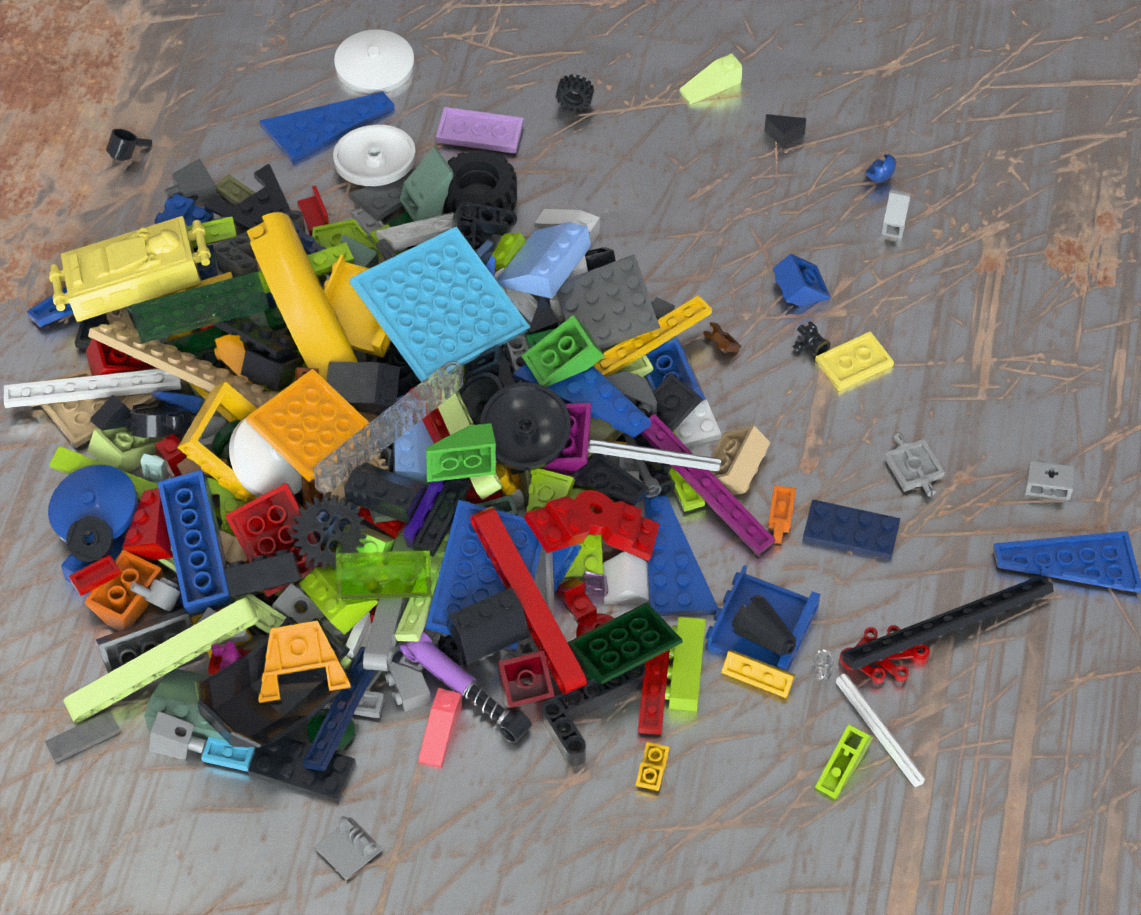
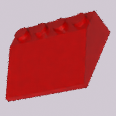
(266, 528)

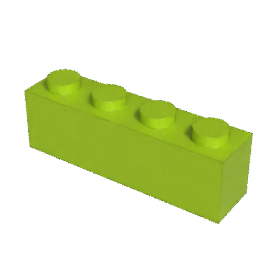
(686, 665)

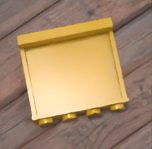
(354, 316)

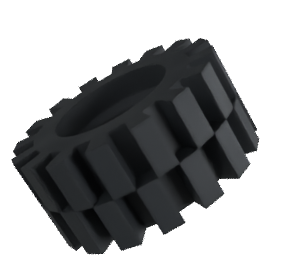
(574, 84)

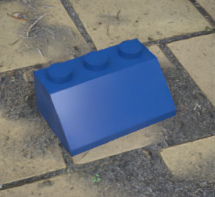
(669, 359)

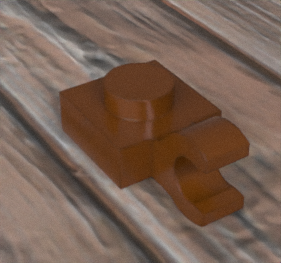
(724, 340)

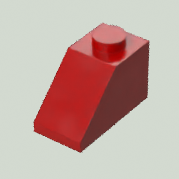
(169, 452)

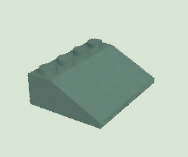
(178, 699)

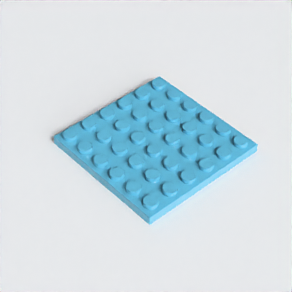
(439, 303)

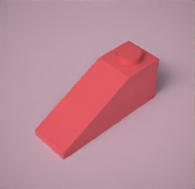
(440, 727)

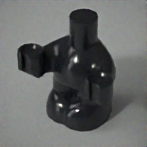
(811, 340)
(667, 484)

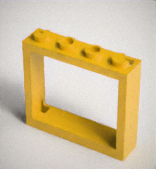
(209, 463)

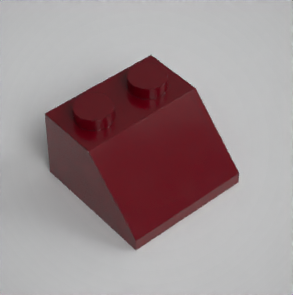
(525, 679)

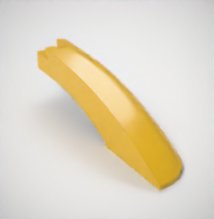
(299, 293)

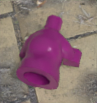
(228, 652)

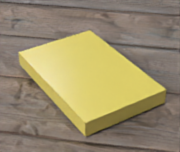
(854, 361)

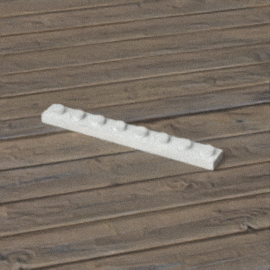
(89, 387)

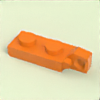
(781, 511)

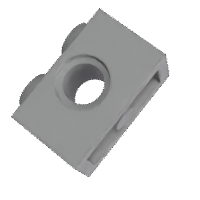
(296, 595)

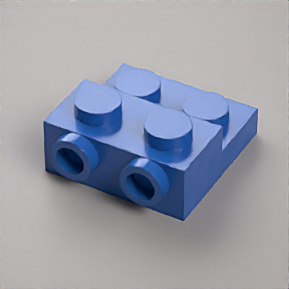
(185, 207)

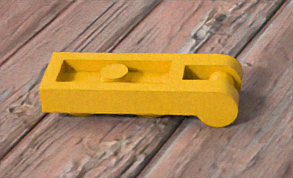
(508, 486)

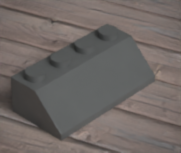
(134, 641)

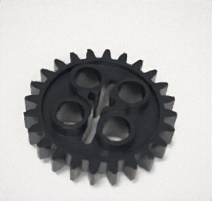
(309, 524)

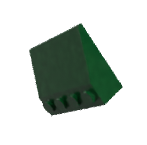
(623, 643)

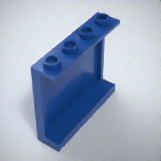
(794, 610)

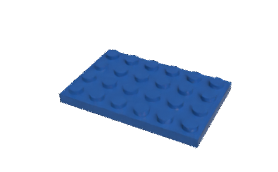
(467, 569)

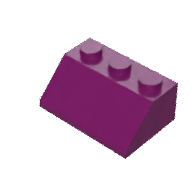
(576, 450)

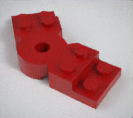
(569, 521)

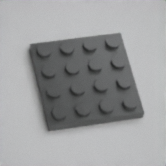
(610, 302)

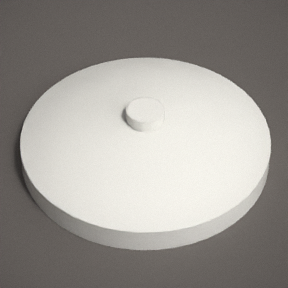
(374, 61)
(374, 155)
(258, 463)

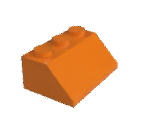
(115, 601)

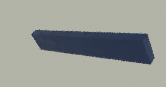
(338, 717)

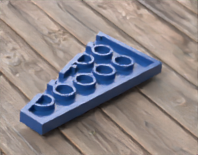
(314, 128)

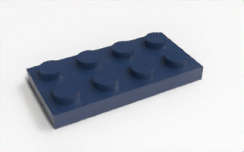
(851, 529)

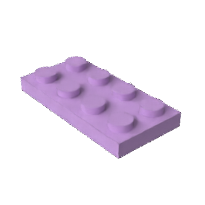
(479, 130)

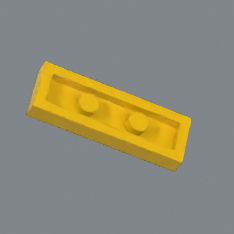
(758, 673)

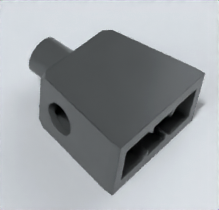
(194, 183)

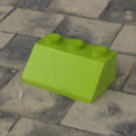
(343, 614)

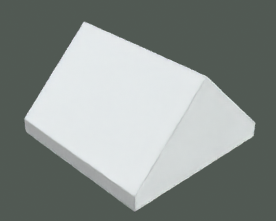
(626, 580)

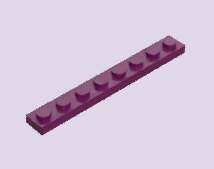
(711, 490)

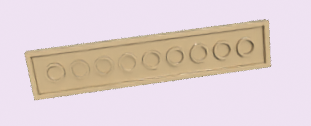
(177, 363)

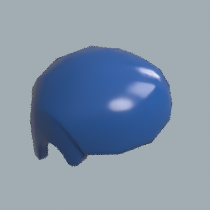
(881, 170)

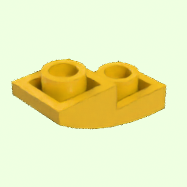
(652, 766)

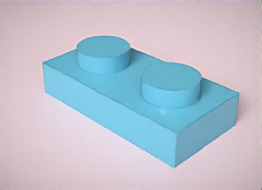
(222, 753)

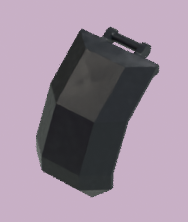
(232, 704)

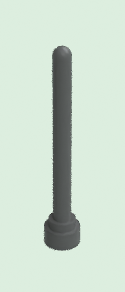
(653, 484)

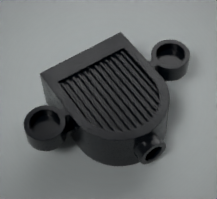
(158, 420)

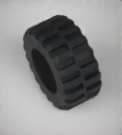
(486, 169)

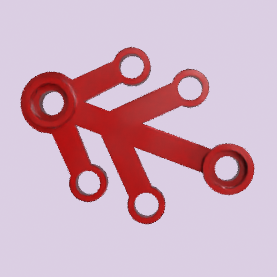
(918, 658)

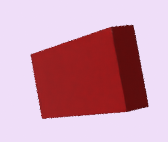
(95, 575)

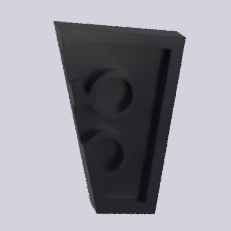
(608, 478)

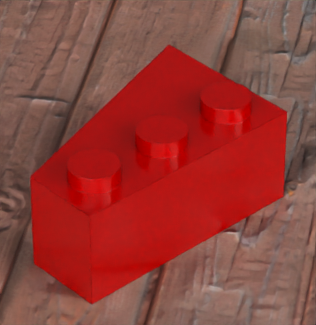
(148, 531)

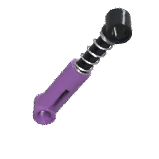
(511, 723)

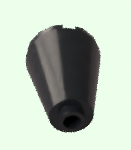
(763, 627)

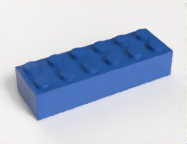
(195, 542)

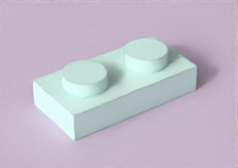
(154, 468)

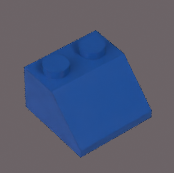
(800, 281)

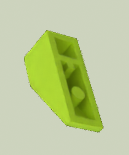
(844, 761)

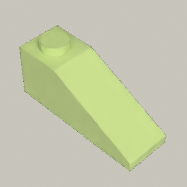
(713, 79)

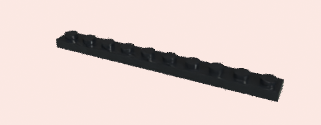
(946, 622)

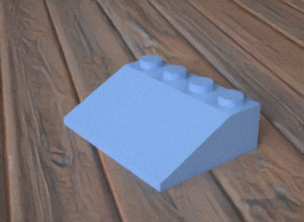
(546, 259)
(410, 453)

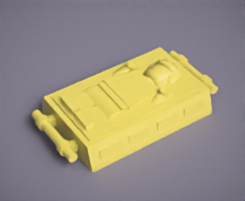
(130, 268)

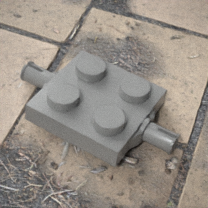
(914, 464)

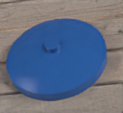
(95, 492)

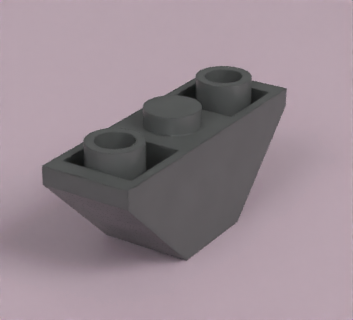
(636, 390)

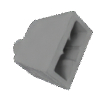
(174, 737)

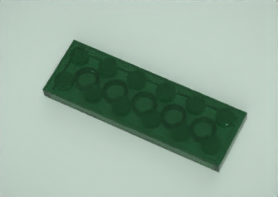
(199, 307)

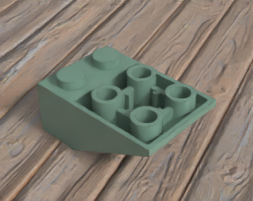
(427, 187)

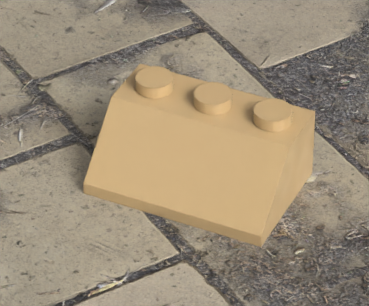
(740, 457)

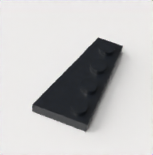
(262, 336)

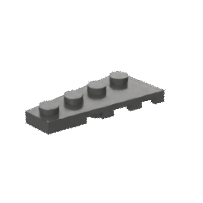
(380, 200)

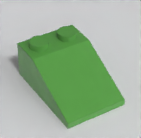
(563, 353)
(462, 454)

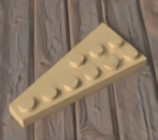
(75, 416)

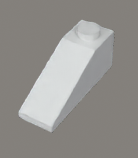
(554, 217)

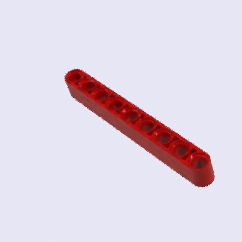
(539, 618)

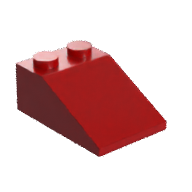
(109, 360)

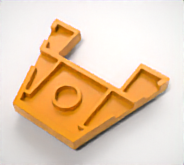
(296, 650)

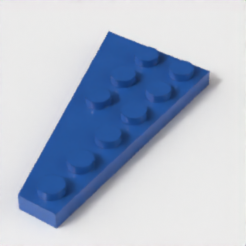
(606, 399)
(1088, 559)
(673, 571)

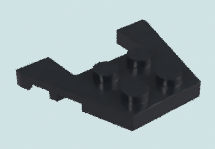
(250, 211)

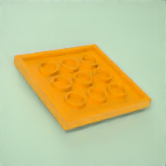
(306, 422)

